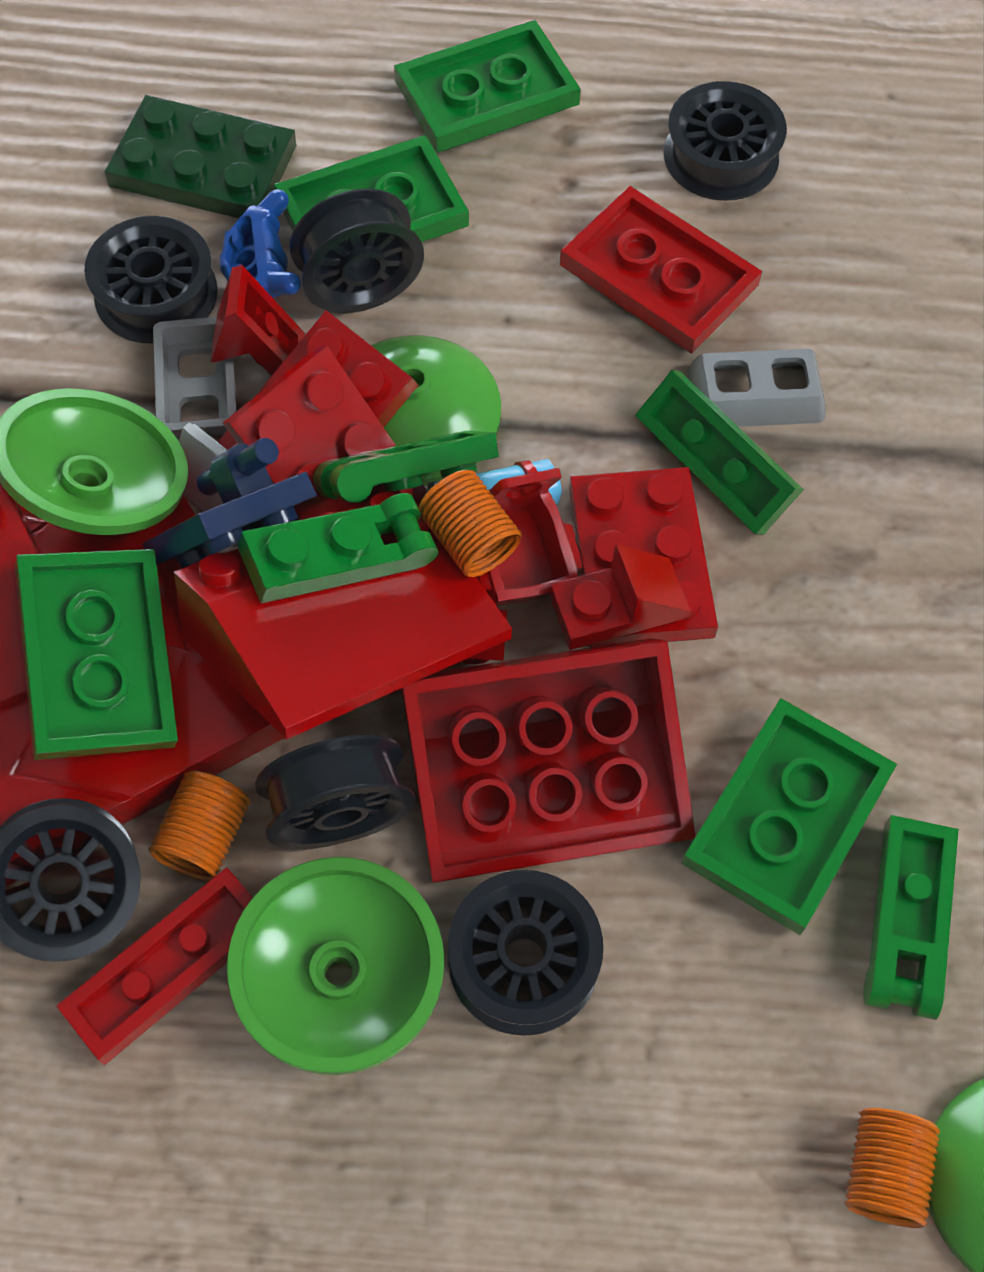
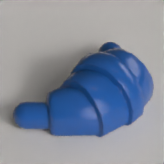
(257, 246)

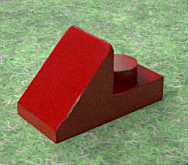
(252, 324)
(621, 600)

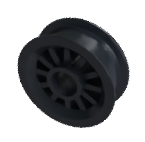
(724, 140)
(356, 250)
(149, 275)
(334, 791)
(541, 893)
(109, 919)

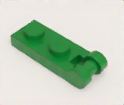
(402, 465)
(335, 549)
(912, 915)

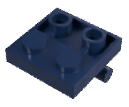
(247, 499)

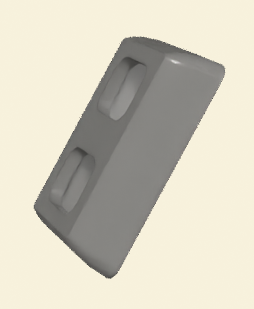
(171, 343)
(763, 402)

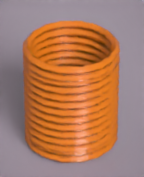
(469, 523)
(200, 825)
(892, 1167)

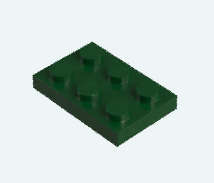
(200, 157)

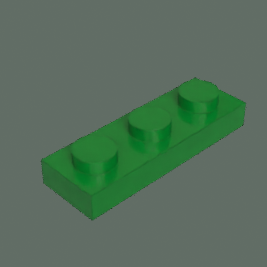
(718, 452)

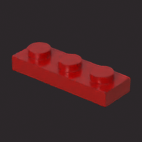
(157, 969)

